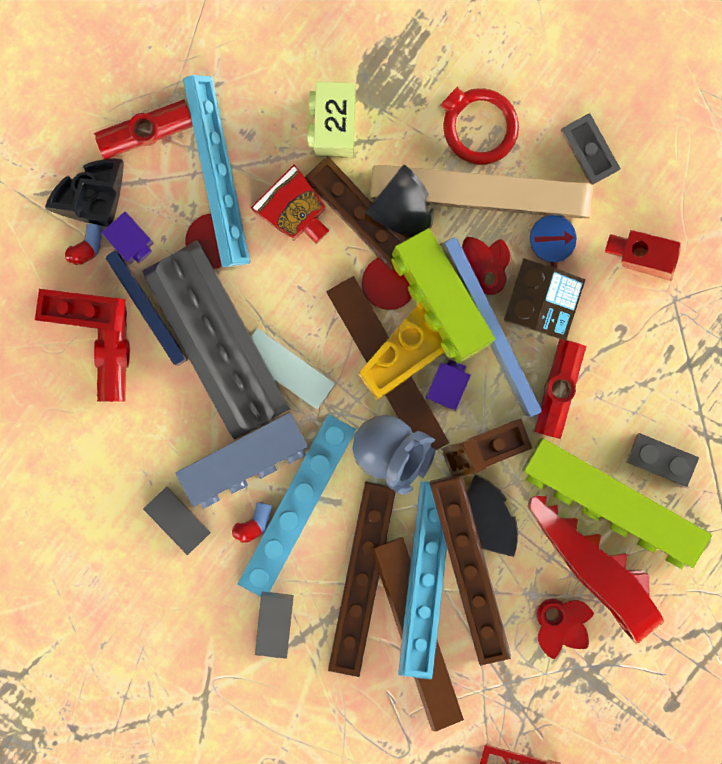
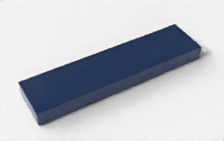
(146, 308)

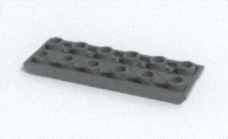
(215, 339)

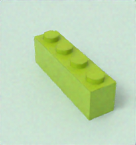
(443, 296)

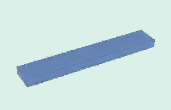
(500, 346)

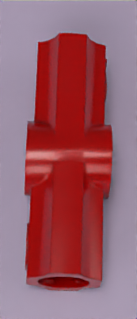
(124, 137)
(111, 361)
(565, 367)

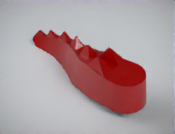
(604, 575)

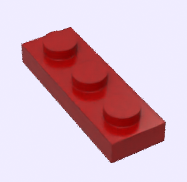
(80, 310)

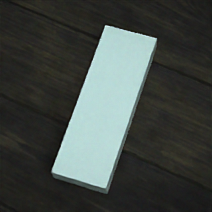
(293, 371)

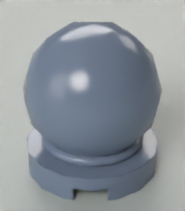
(392, 452)

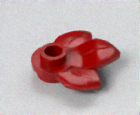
(488, 260)
(566, 628)

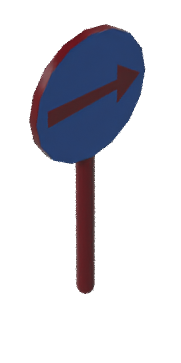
(553, 239)

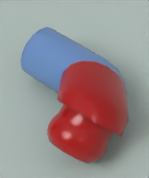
(86, 249)
(255, 527)

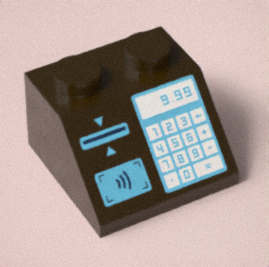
(544, 299)

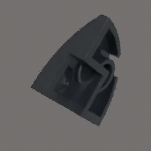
(90, 194)
(403, 205)
(492, 518)

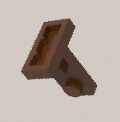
(487, 448)

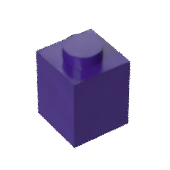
(128, 238)
(448, 384)

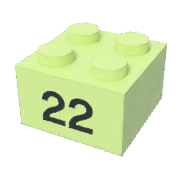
(334, 119)

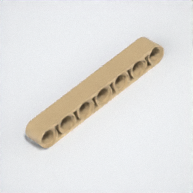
(495, 192)

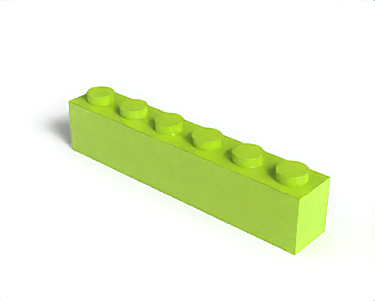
(616, 503)

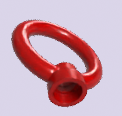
(457, 102)

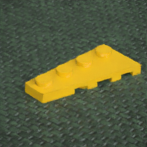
(402, 355)

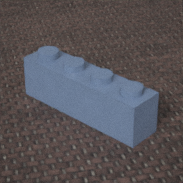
(241, 460)

